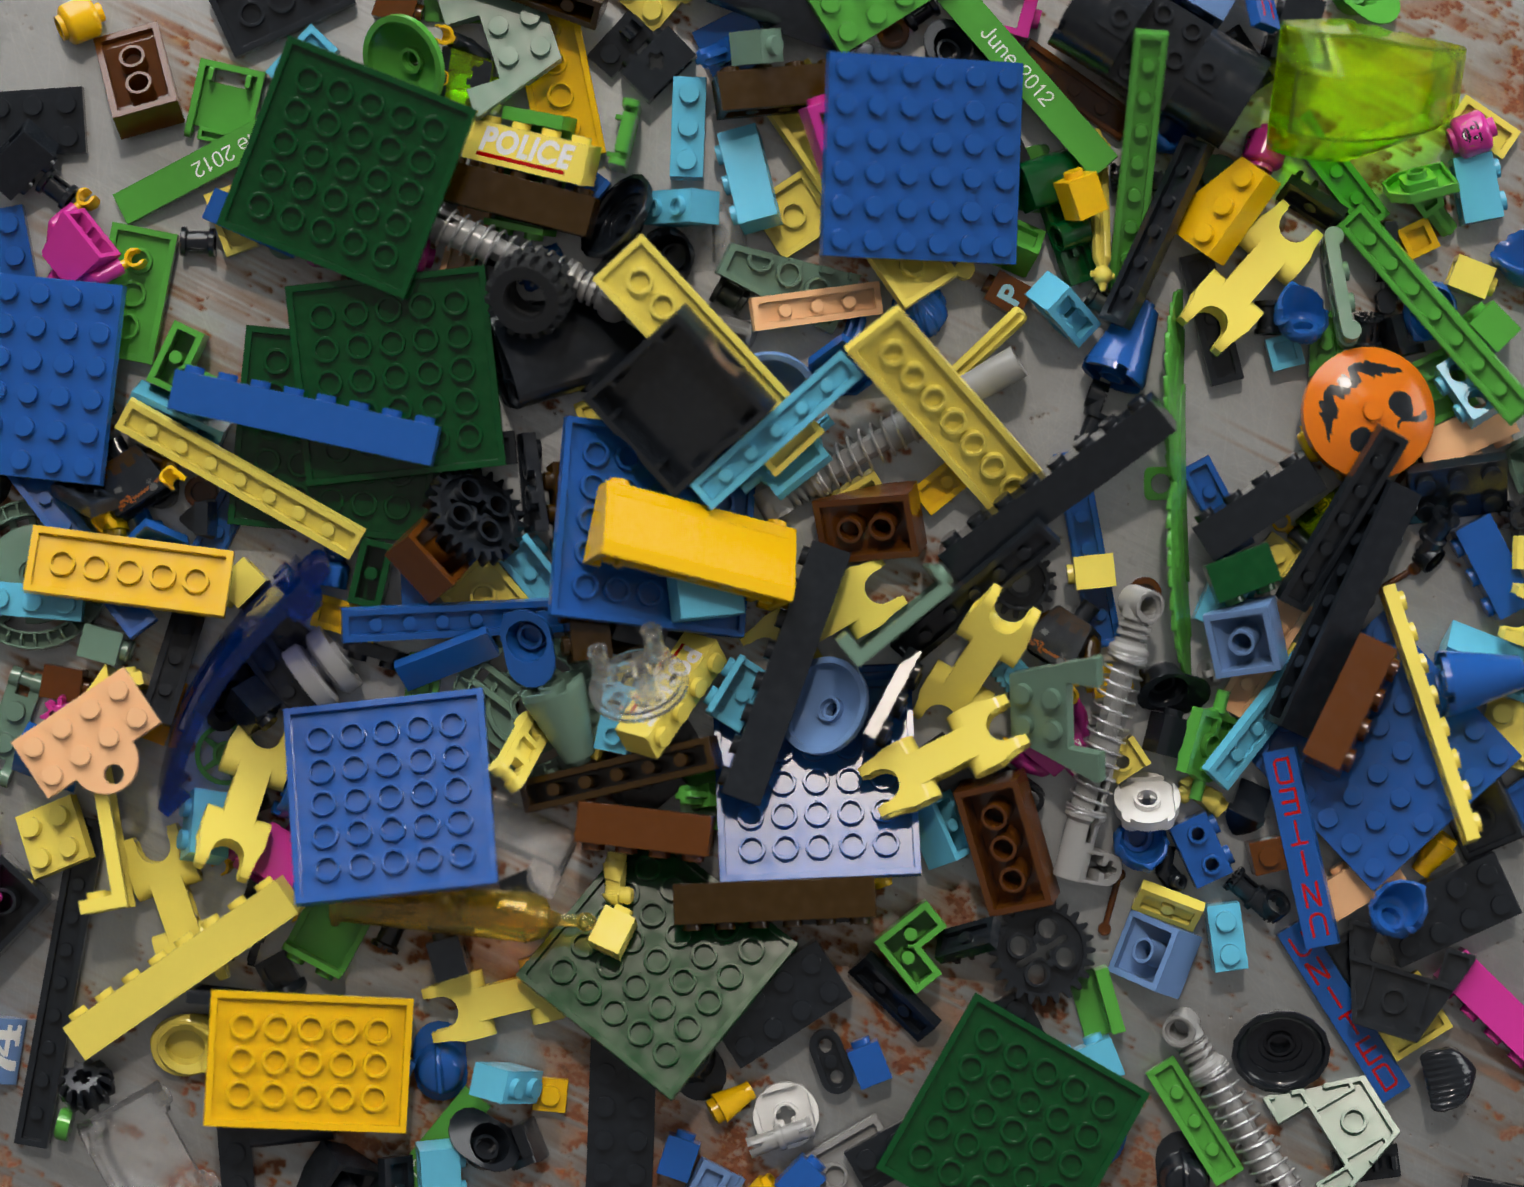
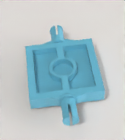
(798, 471)

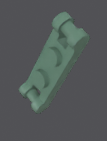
(1341, 301)
(15, 714)

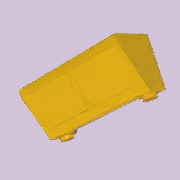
(693, 543)

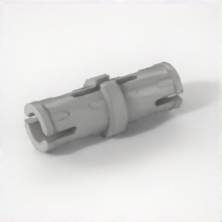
(780, 1137)

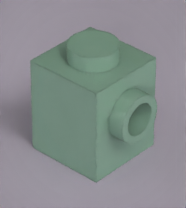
(756, 46)

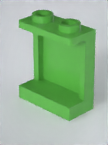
(322, 944)

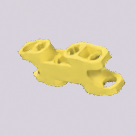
(1232, 297)
(849, 609)
(989, 641)
(926, 766)
(237, 821)
(169, 886)
(482, 1002)

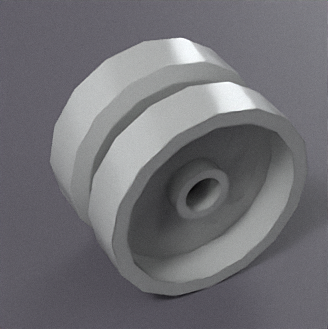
(326, 665)

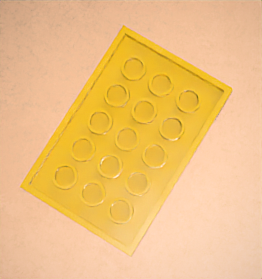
(308, 1061)

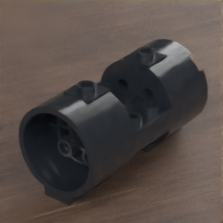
(1205, 69)

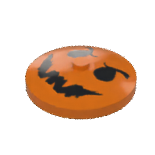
(1357, 393)

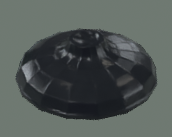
(620, 217)
(1280, 1051)

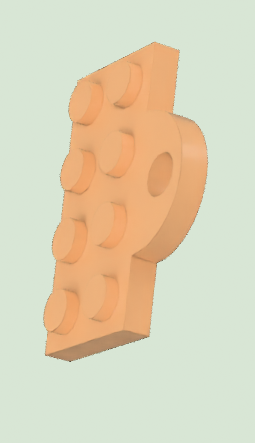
(89, 738)

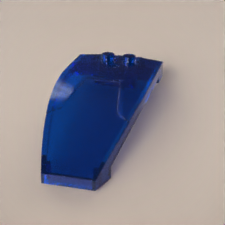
(291, 593)

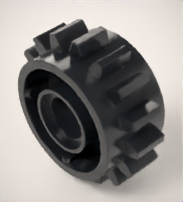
(1035, 594)

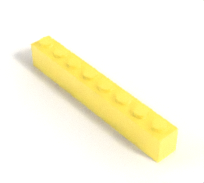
(183, 967)

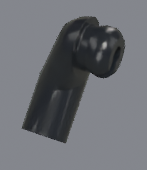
(1169, 874)

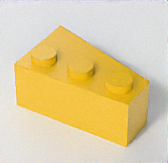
(1226, 209)

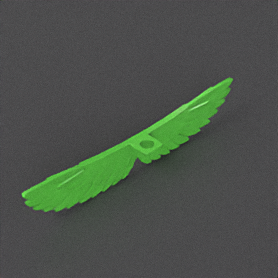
(1176, 495)

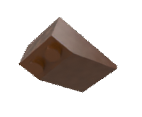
(138, 80)
(873, 521)
(425, 561)

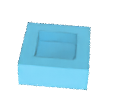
(1283, 353)

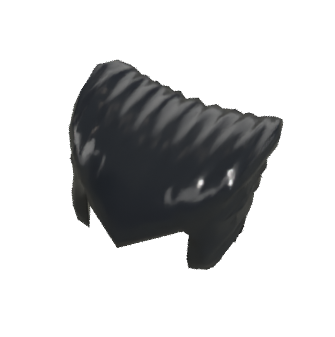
(675, 248)
(1447, 1077)

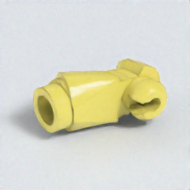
(1212, 799)
(615, 877)

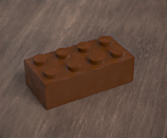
(1350, 705)
(645, 828)
(1007, 842)

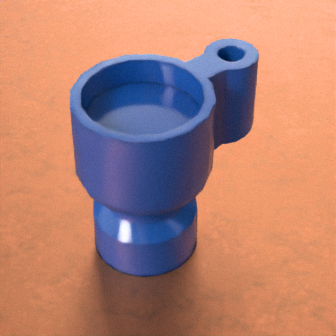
(339, 571)

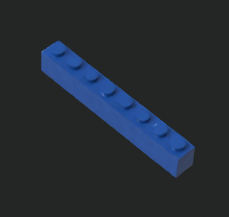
(304, 417)

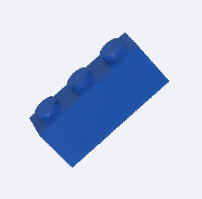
(1488, 565)

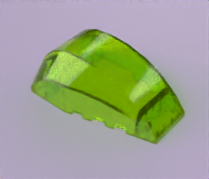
(1358, 88)

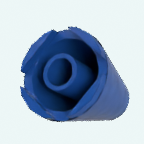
(1124, 354)
(1475, 679)

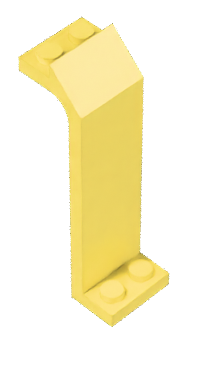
(121, 893)

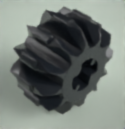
(86, 1086)

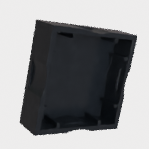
(680, 400)

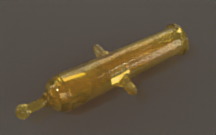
(466, 912)

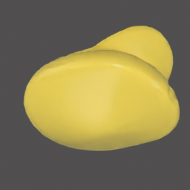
(181, 1044)

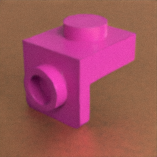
(1028, 19)

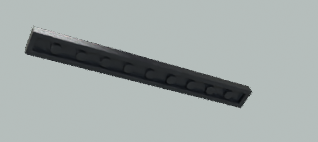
(57, 999)

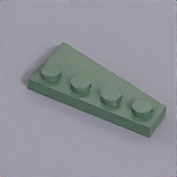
(773, 274)

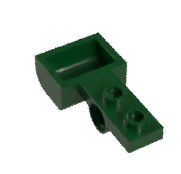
(1068, 238)

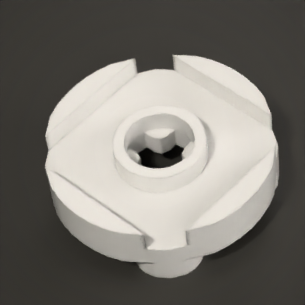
(1147, 817)
(787, 1094)

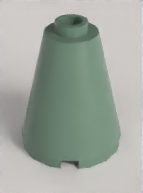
(563, 715)

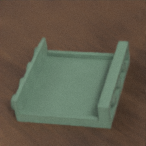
(901, 620)

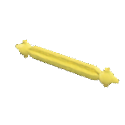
(1101, 236)

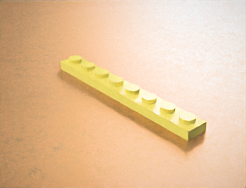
(240, 478)
(1435, 727)

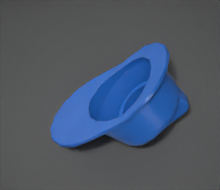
(528, 647)
(440, 1066)

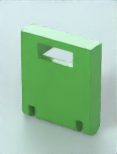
(222, 107)
(626, 136)

